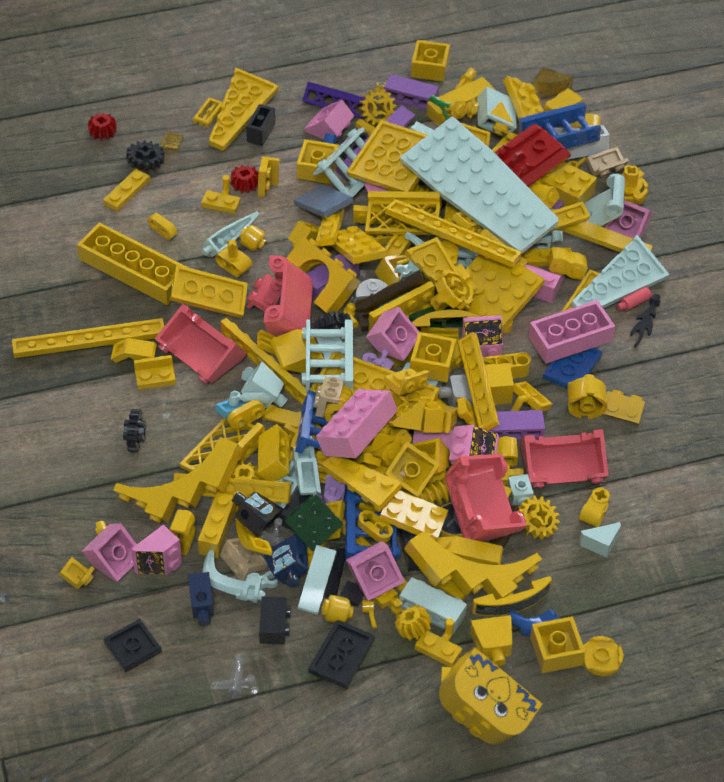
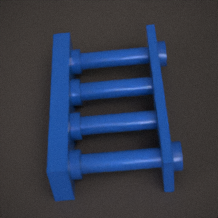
(563, 117)
(306, 427)
(353, 532)

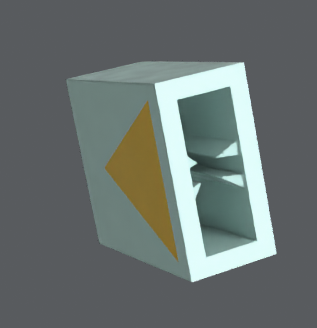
(495, 108)

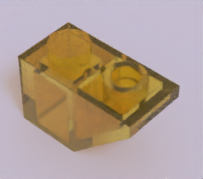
(551, 82)

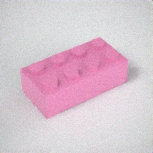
(571, 331)
(356, 423)

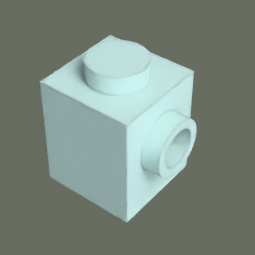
(520, 488)

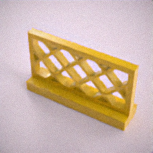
(382, 199)
(248, 442)

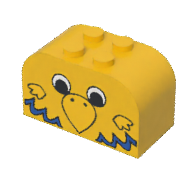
(486, 699)

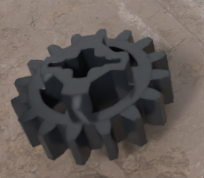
(145, 155)
(331, 321)
(134, 430)

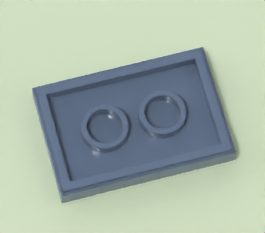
(323, 201)

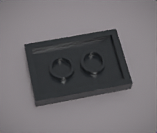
(341, 654)

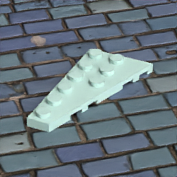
(624, 275)

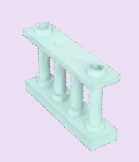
(323, 165)
(345, 348)

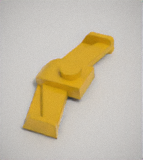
(285, 417)

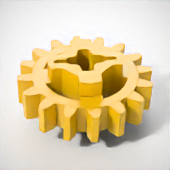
(383, 101)
(538, 517)

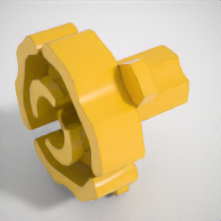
(634, 184)
(451, 293)

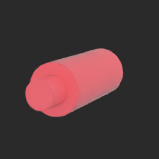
(634, 299)

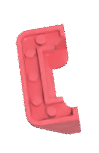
(295, 298)
(199, 345)
(565, 458)
(481, 498)

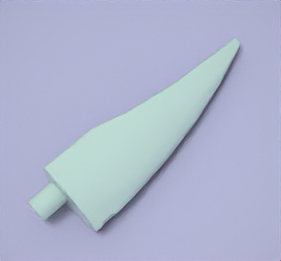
(219, 240)

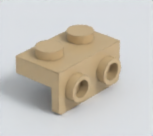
(606, 162)
(328, 392)

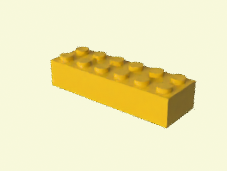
(570, 182)
(128, 261)

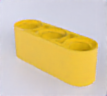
(518, 362)

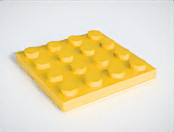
(380, 158)
(502, 288)

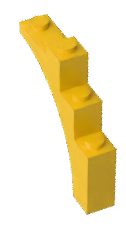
(211, 475)
(443, 566)

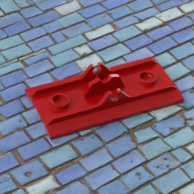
(532, 154)

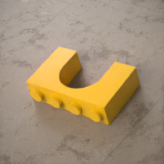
(340, 282)

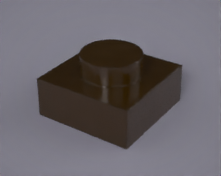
(363, 318)

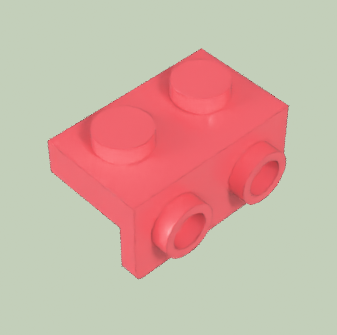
(265, 293)

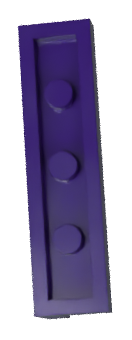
(327, 91)

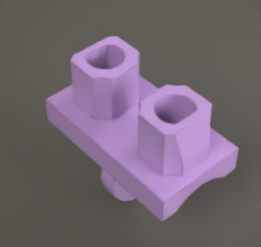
(382, 361)
(333, 490)

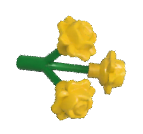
(458, 109)

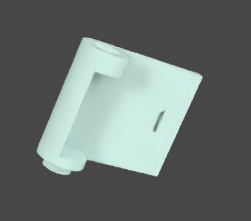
(608, 204)

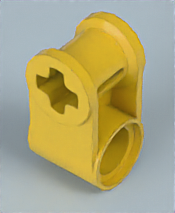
(596, 507)

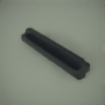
(335, 574)

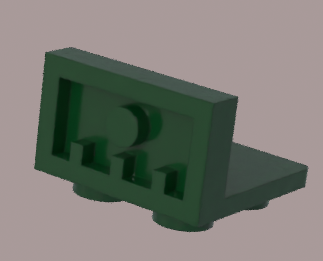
(313, 521)

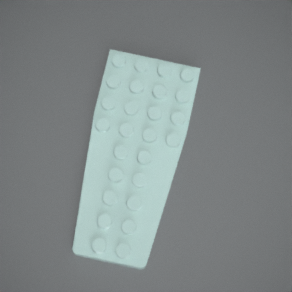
(480, 185)

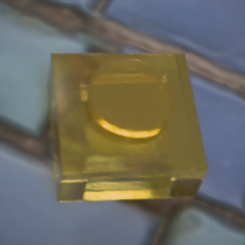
(172, 140)

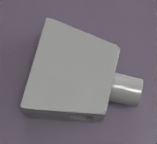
(456, 388)

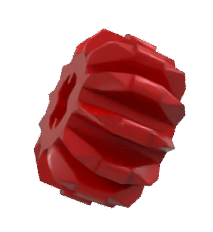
(102, 126)
(244, 178)

